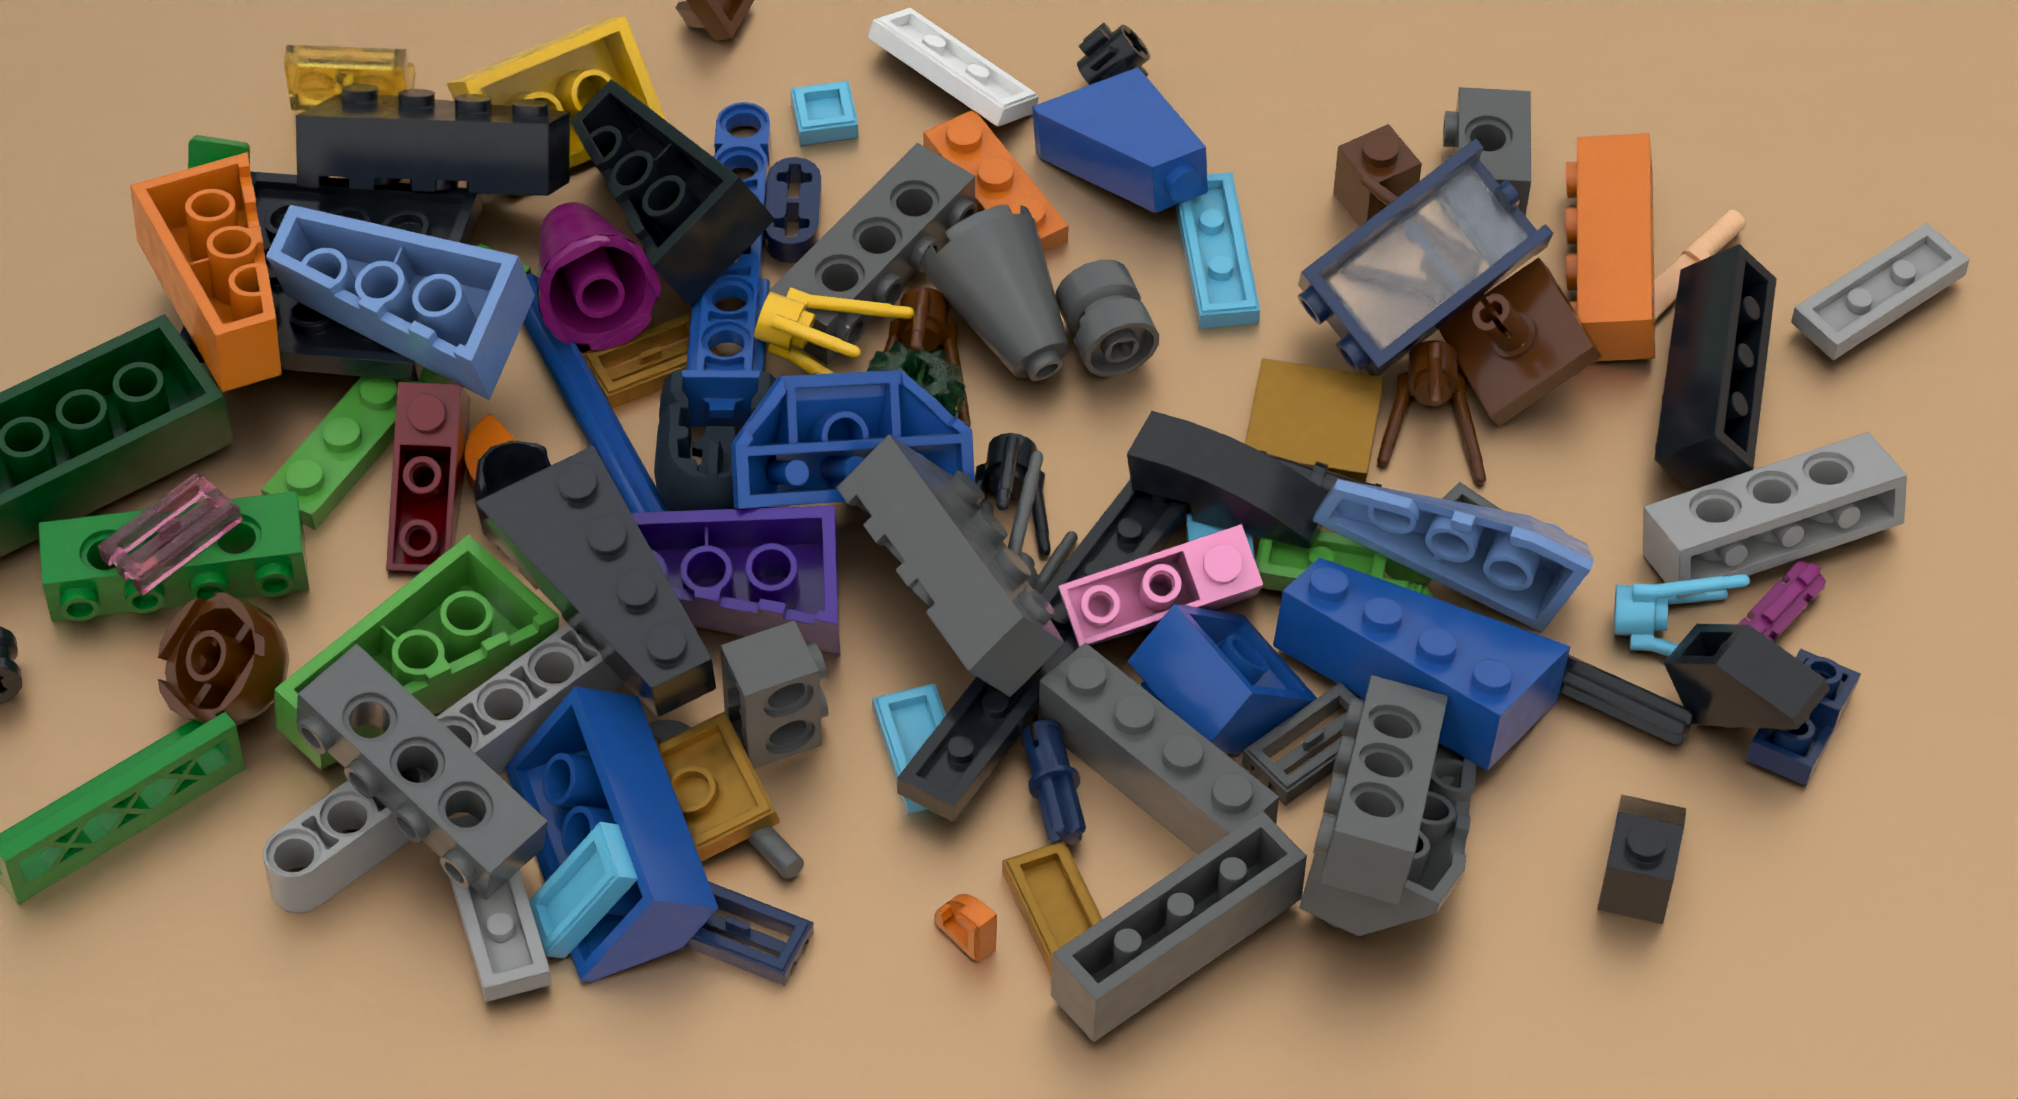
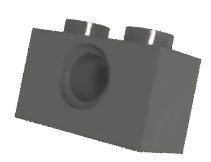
(1501, 126)

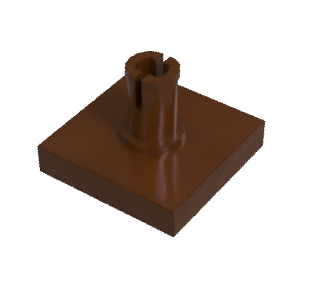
(1519, 342)

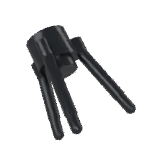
(1004, 476)

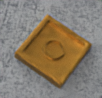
(1316, 415)
(716, 786)

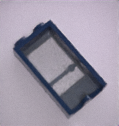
(1420, 262)

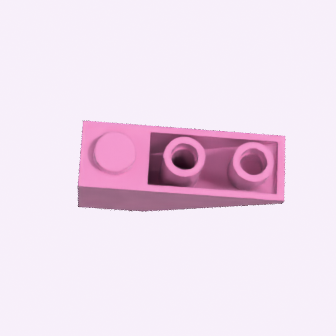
(1140, 592)

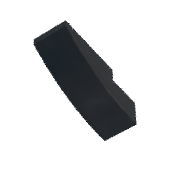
(1224, 481)

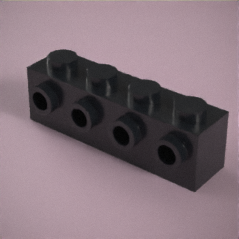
(1716, 369)

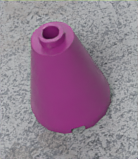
(592, 279)

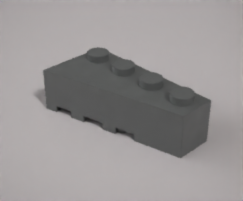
(955, 563)

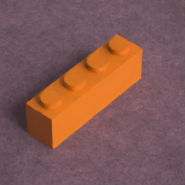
(1613, 244)

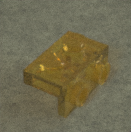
(322, 71)

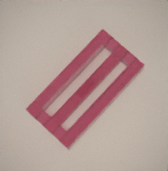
(177, 537)

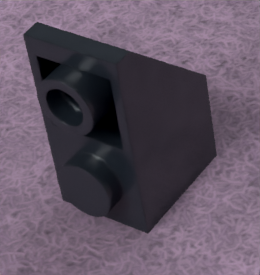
(1742, 679)

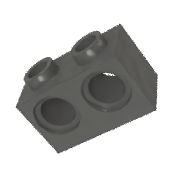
(774, 692)

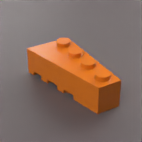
(211, 261)

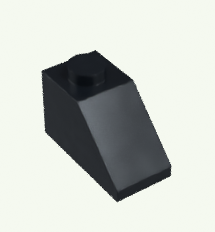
(1642, 859)

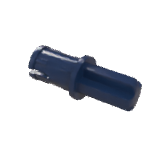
(1054, 782)

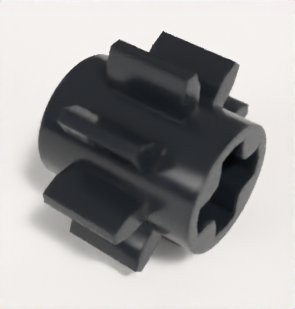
(1111, 53)

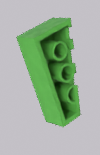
(434, 636)

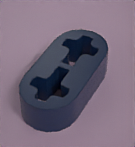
(804, 210)

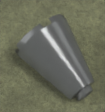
(1002, 289)

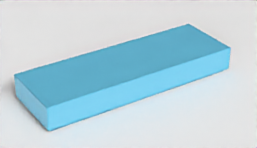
(1218, 256)

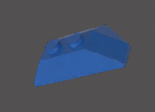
(828, 426)

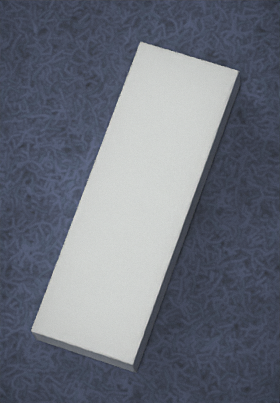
(953, 66)

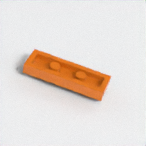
(997, 174)

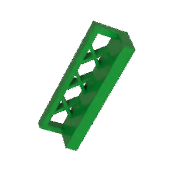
(117, 805)

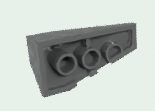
(1435, 866)

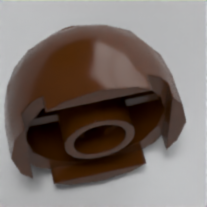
(222, 660)

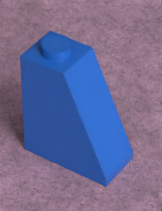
(1123, 141)

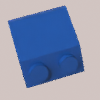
(1219, 676)

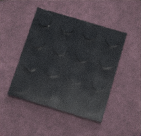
(313, 340)

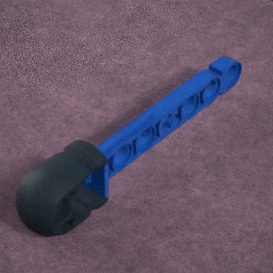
(717, 389)

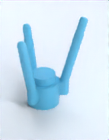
(1644, 607)

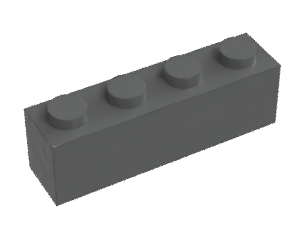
(1150, 751)
(1177, 926)

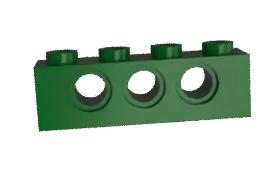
(251, 560)

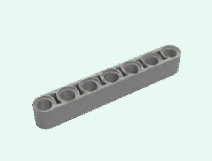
(516, 692)

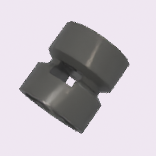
(1107, 318)

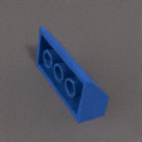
(603, 765)

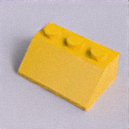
(567, 73)

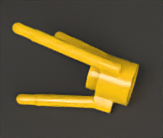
(788, 324)

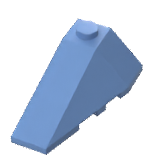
(1479, 551)

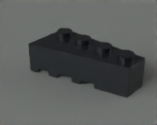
(433, 142)
(675, 194)
(595, 566)

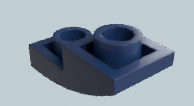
(1799, 750)

